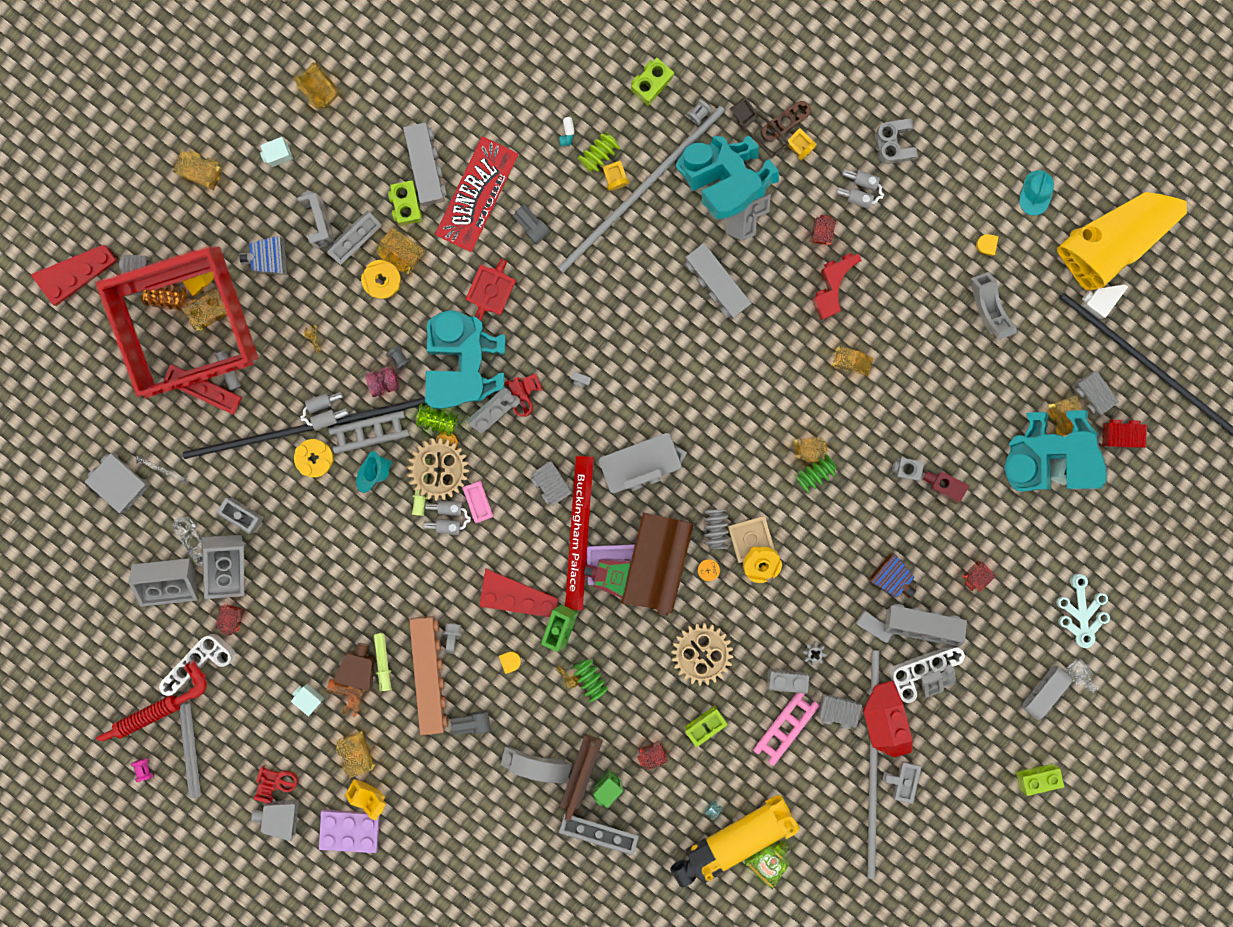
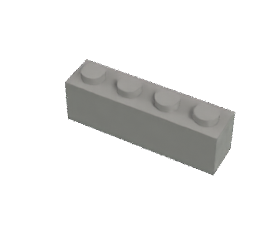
(424, 164)
(717, 281)
(925, 625)
(599, 835)

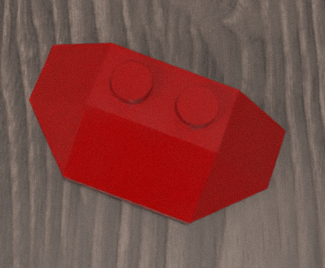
(887, 721)

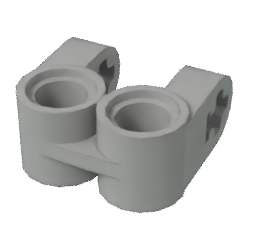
(891, 143)

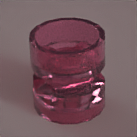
(382, 381)

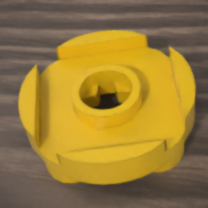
(391, 284)
(319, 448)
(755, 557)

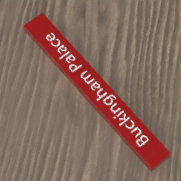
(579, 532)

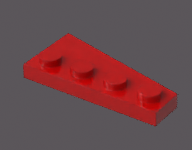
(69, 276)
(509, 595)

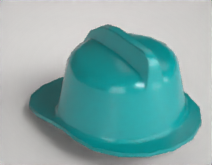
(1036, 192)
(372, 471)

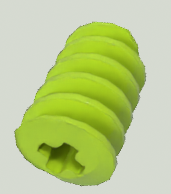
(598, 152)

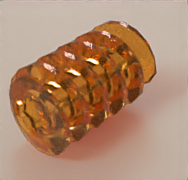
(165, 298)

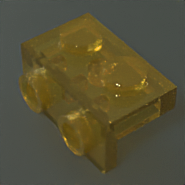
(317, 86)

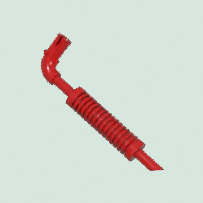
(159, 709)

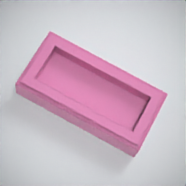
(478, 502)

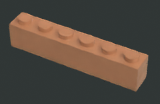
(427, 675)

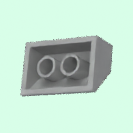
(164, 582)

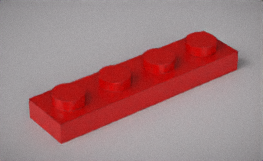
(208, 391)

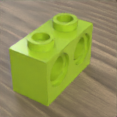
(656, 84)
(409, 202)
(705, 726)
(1040, 779)

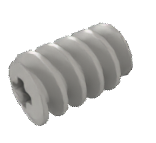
(716, 529)

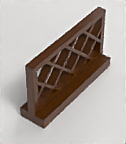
(580, 775)

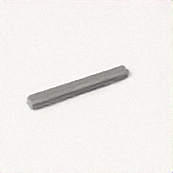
(189, 750)

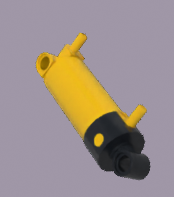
(736, 842)

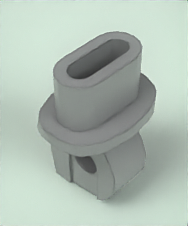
(452, 632)

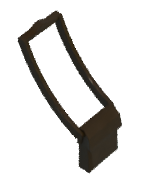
(746, 115)

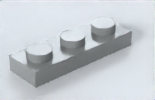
(353, 237)

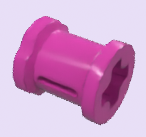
(141, 769)

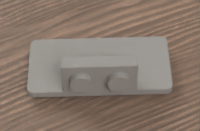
(640, 463)

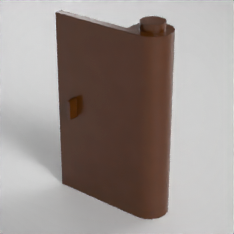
(657, 563)

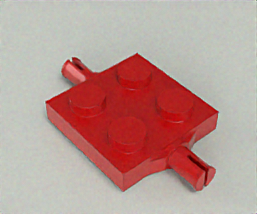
(490, 289)

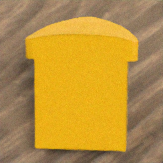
(801, 144)
(615, 176)
(197, 284)

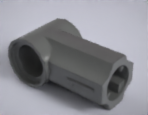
(533, 227)
(476, 722)

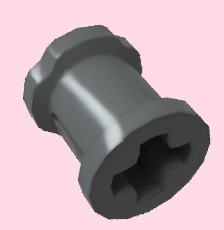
(398, 358)

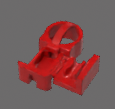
(521, 389)
(269, 780)

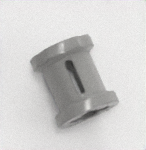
(699, 112)

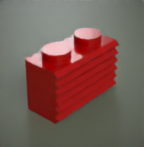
(1124, 435)

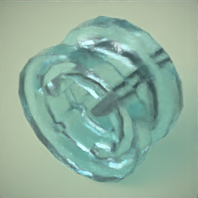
(713, 810)

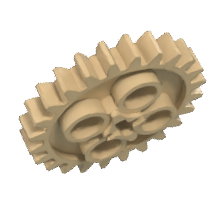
(454, 469)
(714, 643)

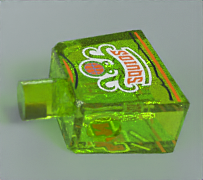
(770, 863)

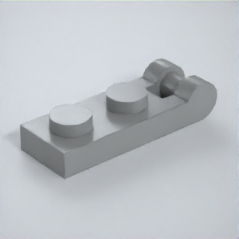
(493, 410)

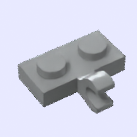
(905, 782)

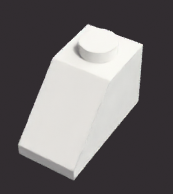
(1102, 300)

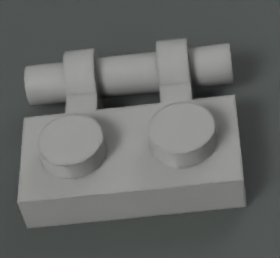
(935, 682)

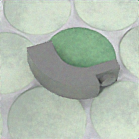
(989, 306)
(535, 768)

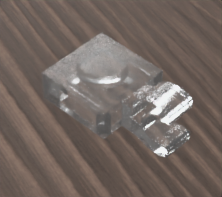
(1080, 673)

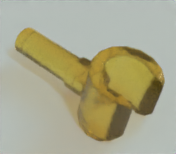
(312, 336)
(570, 682)

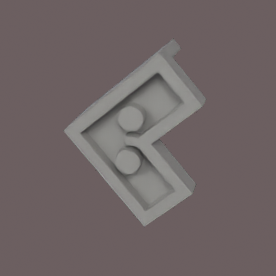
(744, 223)

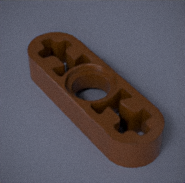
(800, 117)

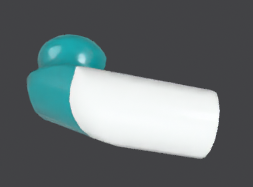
(569, 132)

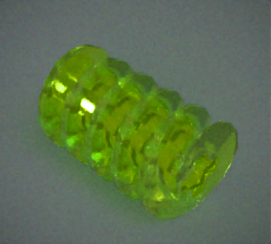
(436, 420)

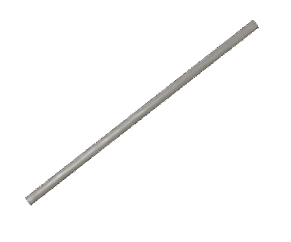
(641, 189)
(873, 781)

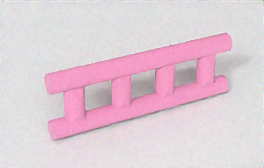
(774, 729)

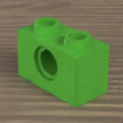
(559, 628)
(607, 789)

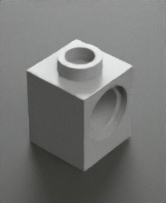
(916, 469)

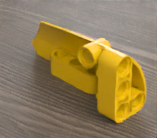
(1119, 238)

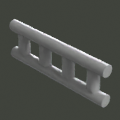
(361, 441)

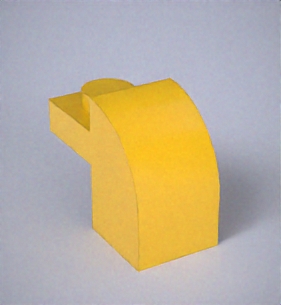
(366, 797)

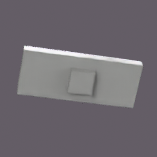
(873, 626)

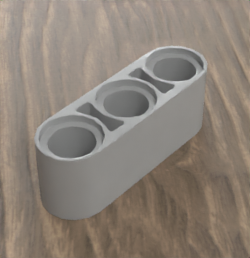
(1047, 692)

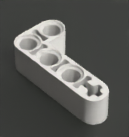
(205, 653)
(926, 662)

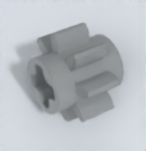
(820, 654)

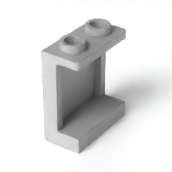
(325, 235)
(116, 483)

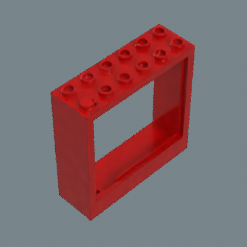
(160, 275)

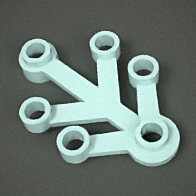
(1083, 613)

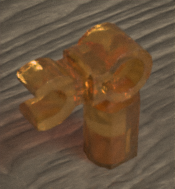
(354, 695)

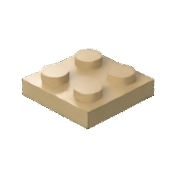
(748, 535)

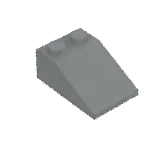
(223, 566)

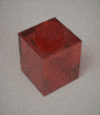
(823, 230)
(978, 576)
(229, 619)
(652, 756)

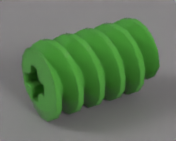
(816, 474)
(590, 679)

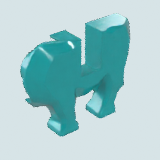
(723, 161)
(463, 336)
(1031, 455)

